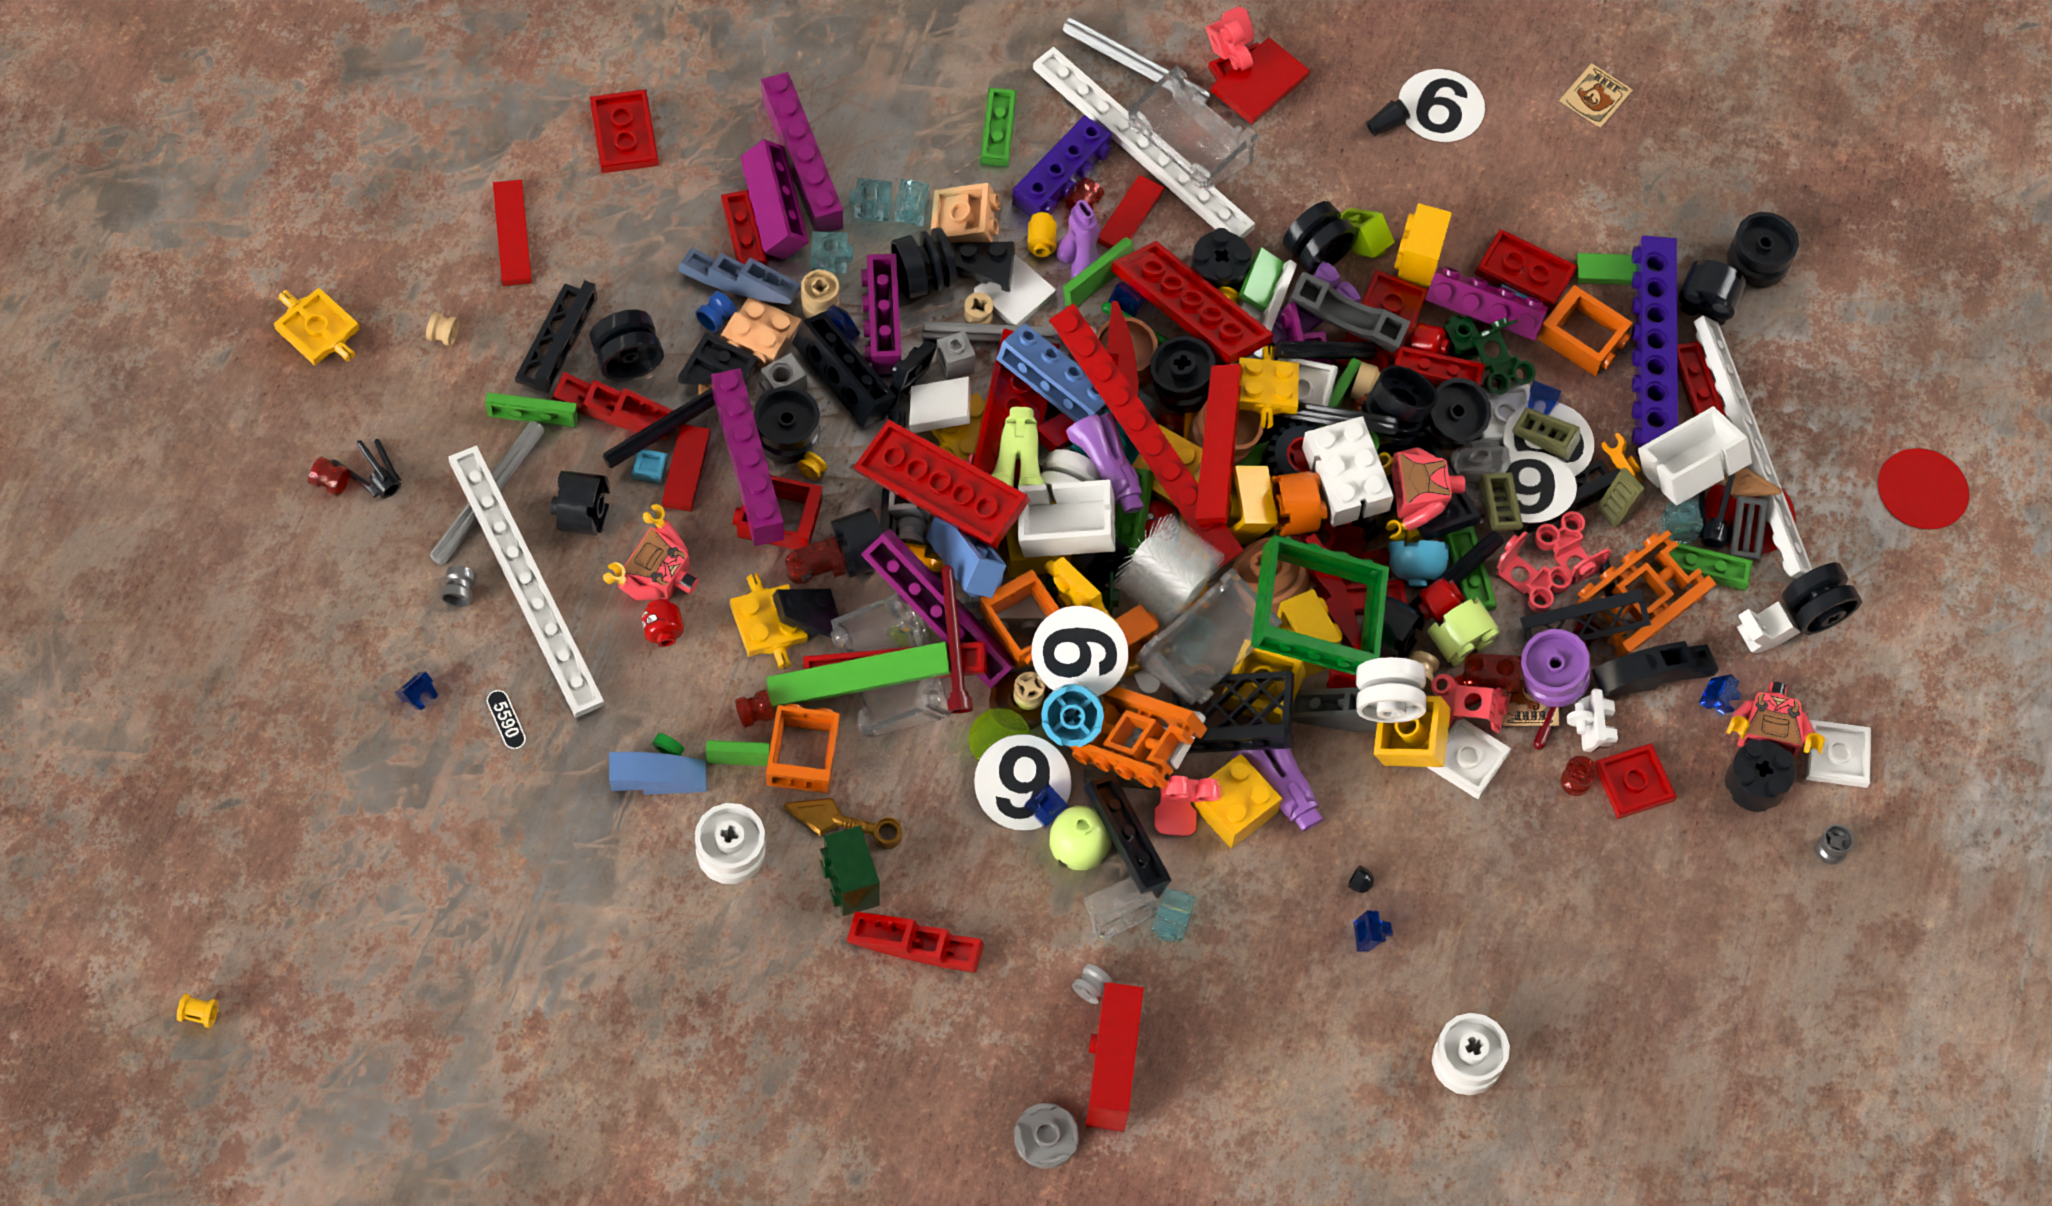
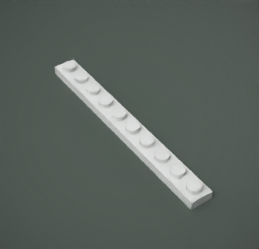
(1110, 115)
(1740, 414)
(526, 582)

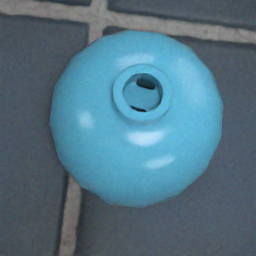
(1418, 561)
(1064, 725)

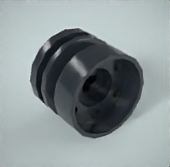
(929, 261)
(1403, 395)

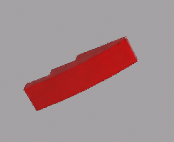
(1121, 346)
(609, 405)
(1338, 602)
(915, 942)

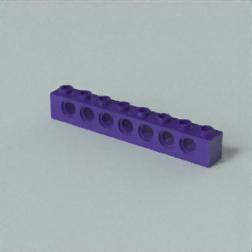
(1662, 255)

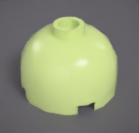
(1079, 838)

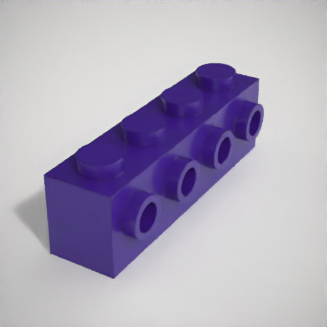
(1062, 168)

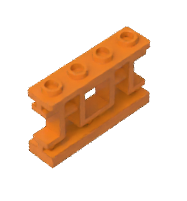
(1659, 612)
(1153, 745)

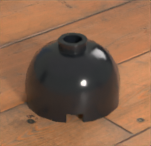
(1096, 566)

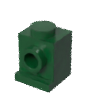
(1460, 334)

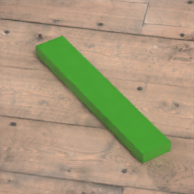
(859, 675)

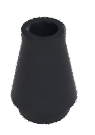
(1389, 117)

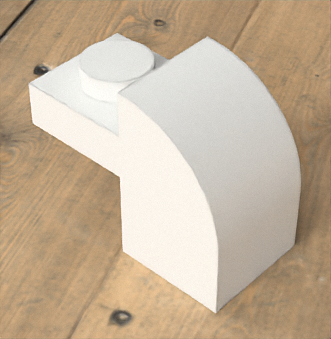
(1768, 627)

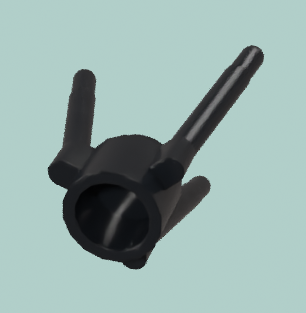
(383, 481)
(1715, 532)

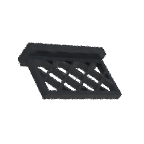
(1252, 735)

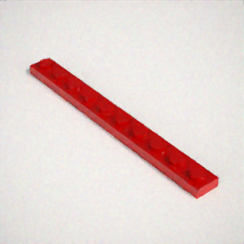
(1141, 430)

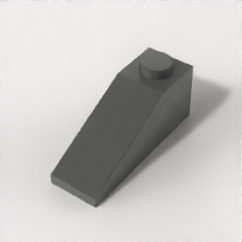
(1330, 709)

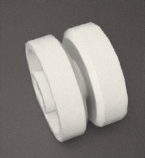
(1067, 467)
(1391, 690)
(730, 843)
(1470, 1054)

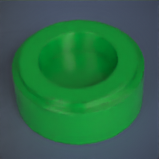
(667, 745)

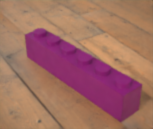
(802, 153)
(747, 457)
(925, 595)

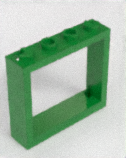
(1307, 647)

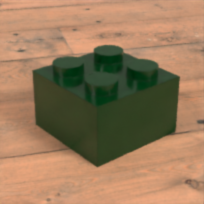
(850, 871)

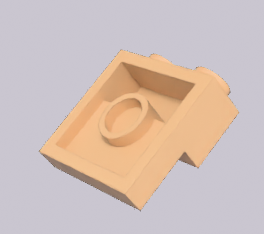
(966, 213)
(761, 330)

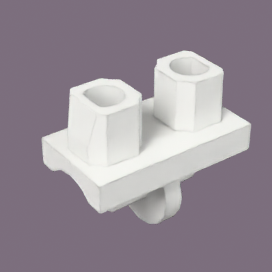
(1590, 721)

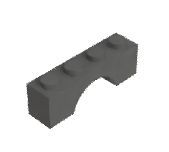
(1367, 323)

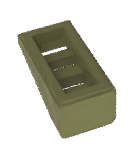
(1552, 445)
(1506, 483)
(1621, 498)

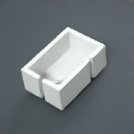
(1695, 455)
(1347, 470)
(1074, 525)

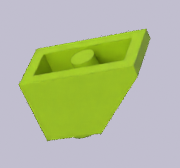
(1372, 232)

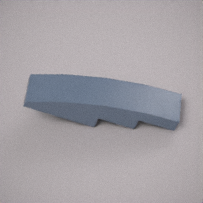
(746, 280)

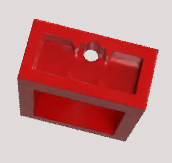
(795, 491)

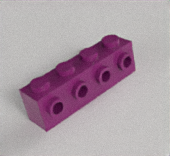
(774, 199)
(1486, 303)
(883, 310)

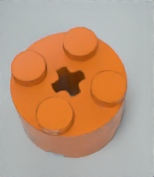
(1298, 503)

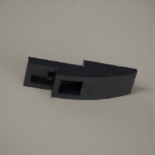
(1652, 666)

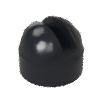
(1361, 880)

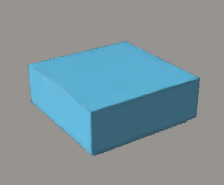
(649, 466)

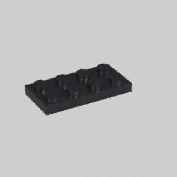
(1460, 510)

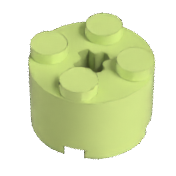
(1464, 630)

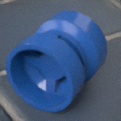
(715, 312)

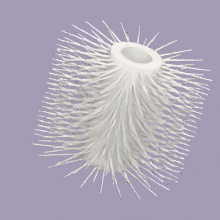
(1168, 569)

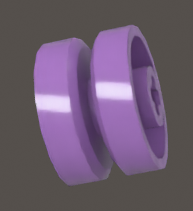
(1555, 668)

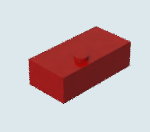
(1114, 1056)

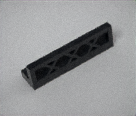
(562, 340)
(1586, 494)
(1587, 608)
(1128, 835)

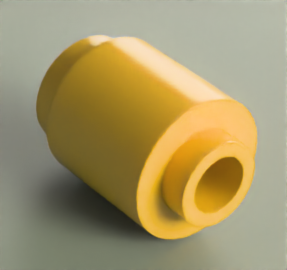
(1042, 234)

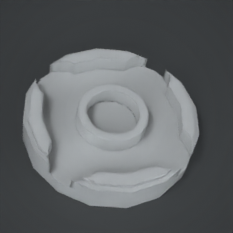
(1480, 458)
(1046, 1135)

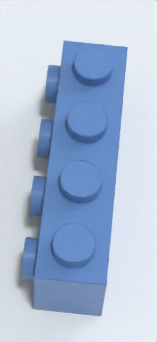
(1050, 373)
(974, 563)

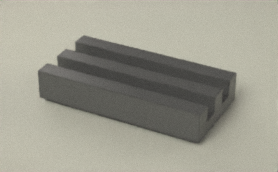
(1756, 554)

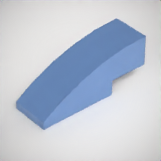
(656, 773)

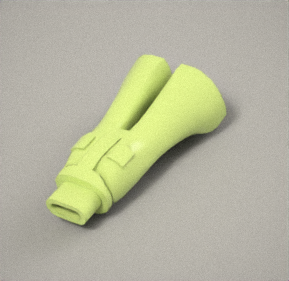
(1020, 442)

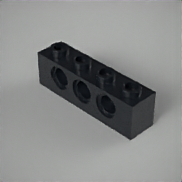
(843, 369)

